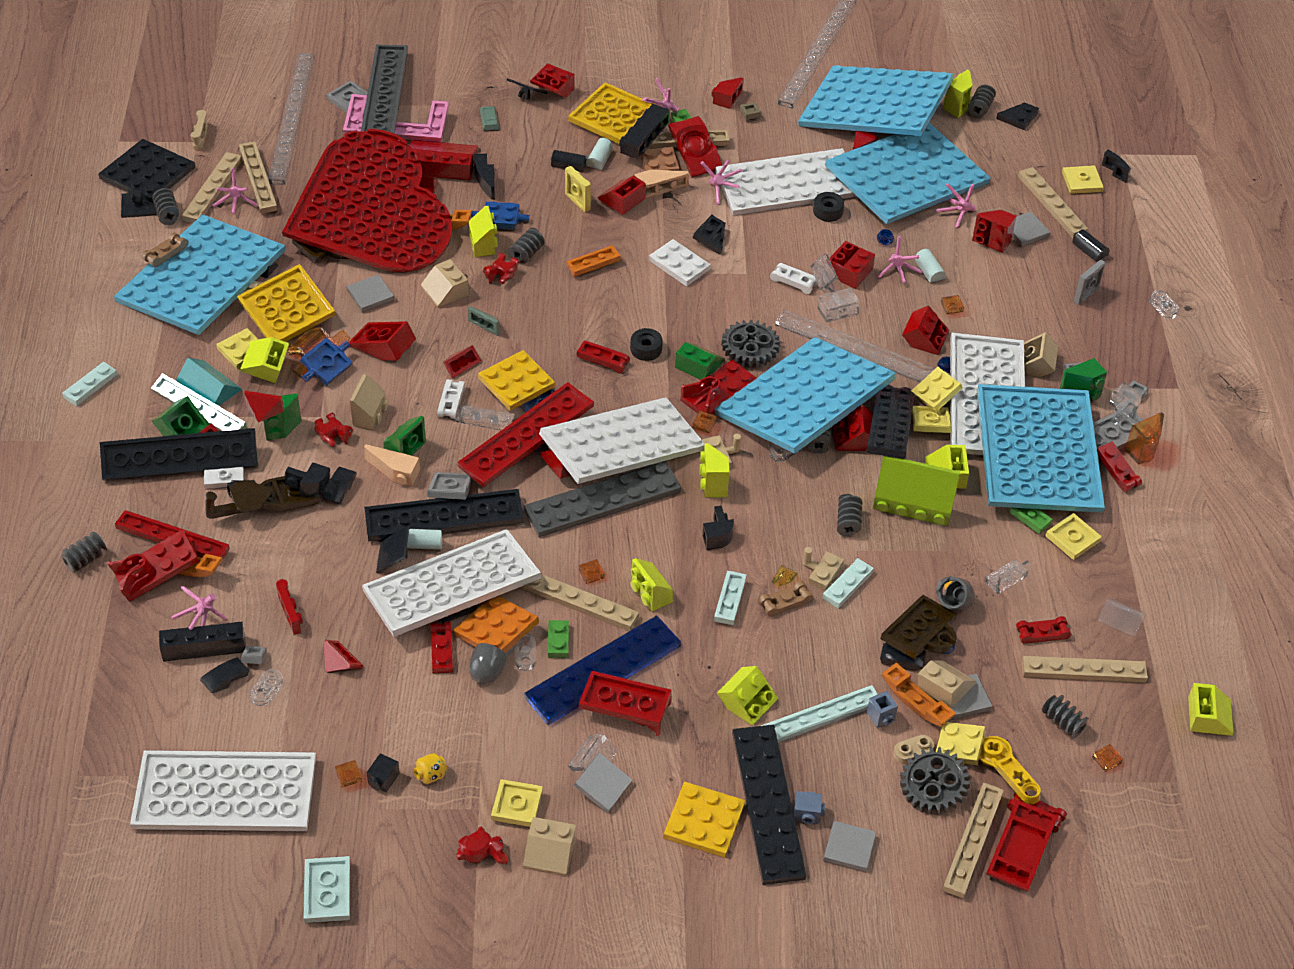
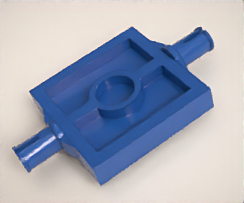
(505, 214)
(326, 361)

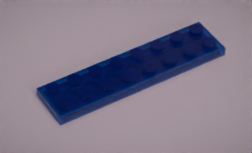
(618, 658)

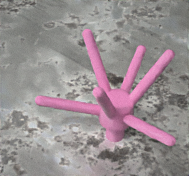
(667, 102)
(718, 179)
(234, 192)
(962, 204)
(898, 261)
(202, 607)

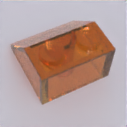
(1145, 438)

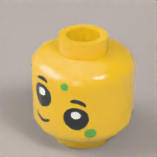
(430, 768)

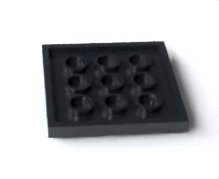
(146, 169)

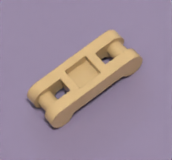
(200, 130)

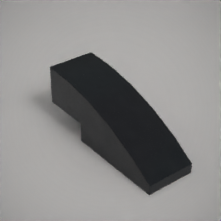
(485, 174)

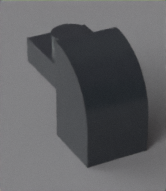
(310, 482)
(718, 533)

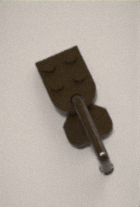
(251, 496)

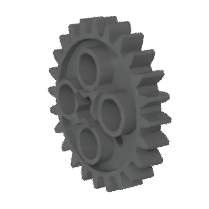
(750, 343)
(946, 794)

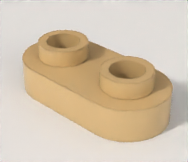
(912, 746)

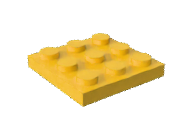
(516, 380)
(704, 819)

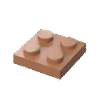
(660, 159)

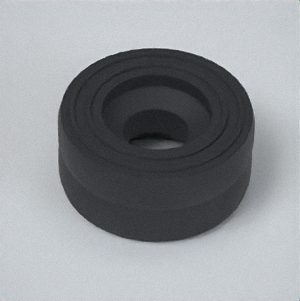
(830, 213)
(643, 352)

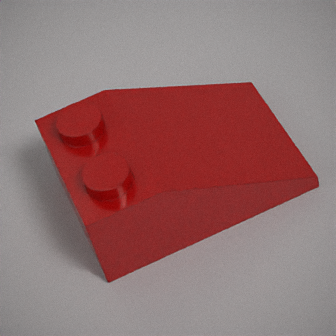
(384, 339)

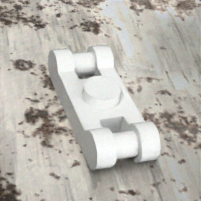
(794, 277)
(451, 398)

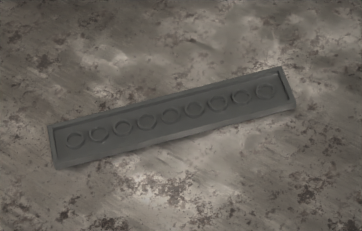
(385, 88)

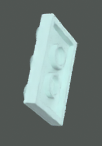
(327, 889)

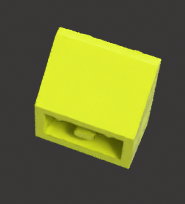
(958, 94)
(483, 232)
(265, 358)
(953, 458)
(714, 472)
(650, 585)
(748, 694)
(1210, 710)

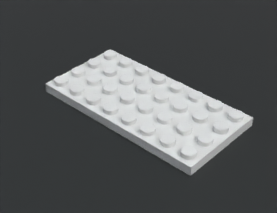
(781, 182)
(975, 362)
(621, 440)
(450, 582)
(224, 791)

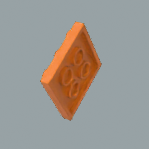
(497, 624)

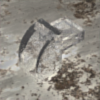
(1126, 403)

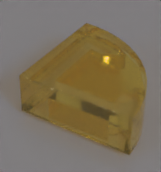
(784, 576)

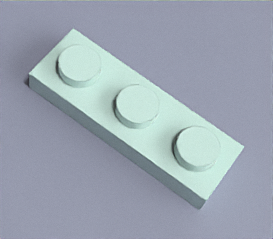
(89, 383)
(848, 583)
(730, 597)

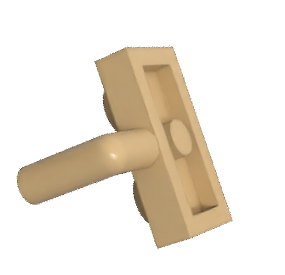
(717, 443)
(825, 570)

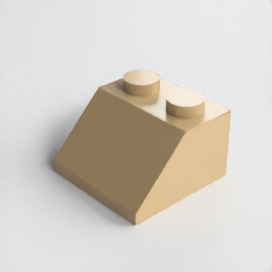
(445, 284)
(1040, 355)
(368, 404)
(944, 682)
(549, 846)

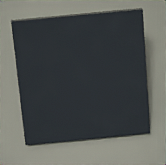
(526, 89)
(136, 206)
(393, 549)

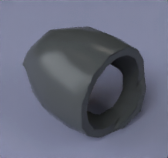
(958, 593)
(486, 663)

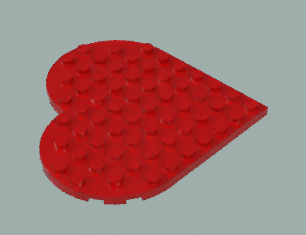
(371, 205)

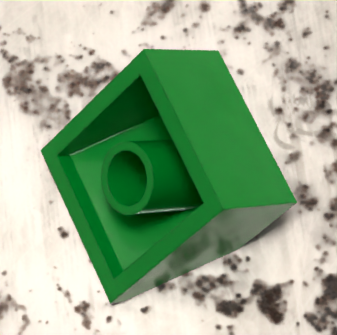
(697, 360)
(1085, 376)
(180, 419)
(284, 423)
(407, 437)

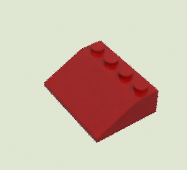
(445, 159)

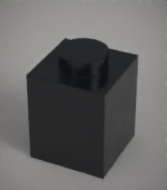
(383, 773)

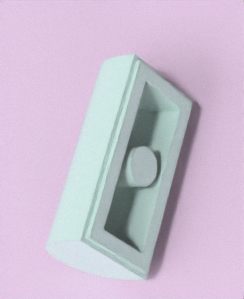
(600, 154)
(930, 266)
(424, 539)

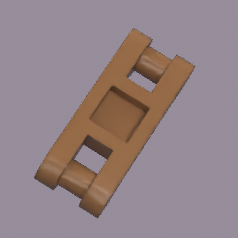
(165, 250)
(786, 599)

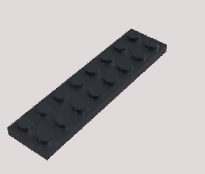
(891, 422)
(178, 454)
(445, 514)
(768, 805)

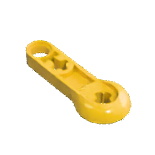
(1009, 767)

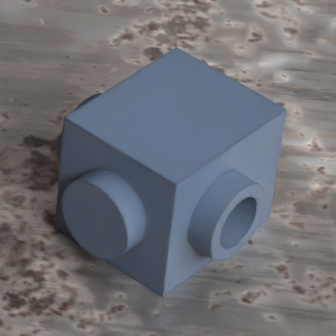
(882, 709)
(808, 807)

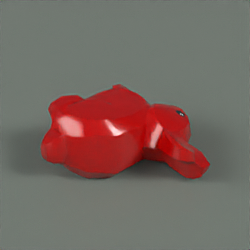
(480, 845)

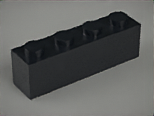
(644, 131)
(202, 641)

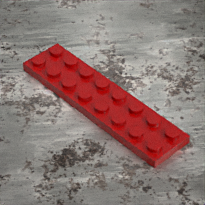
(523, 435)

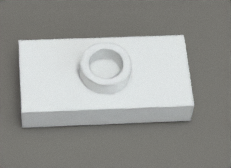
(220, 477)

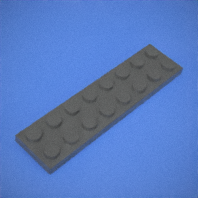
(602, 498)

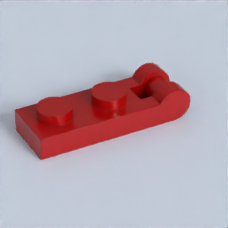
(603, 356)
(1118, 467)
(289, 606)
(441, 648)

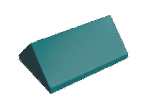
(207, 381)

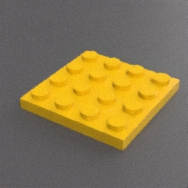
(609, 112)
(286, 304)

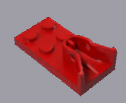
(716, 388)
(154, 566)
(626, 699)

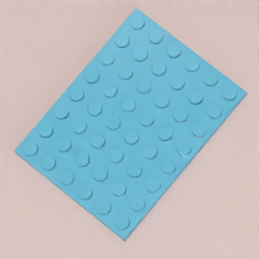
(876, 100)
(906, 173)
(203, 277)
(805, 394)
(1039, 448)

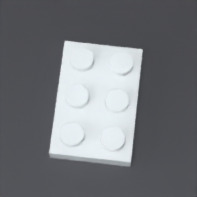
(679, 262)

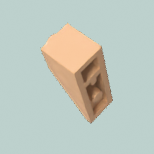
(663, 181)
(395, 465)

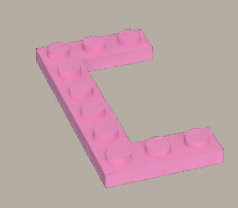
(431, 131)

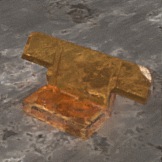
(309, 341)

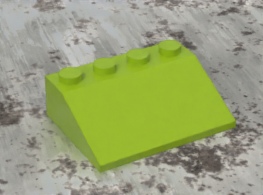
(916, 490)

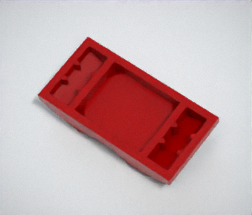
(695, 145)
(1022, 845)

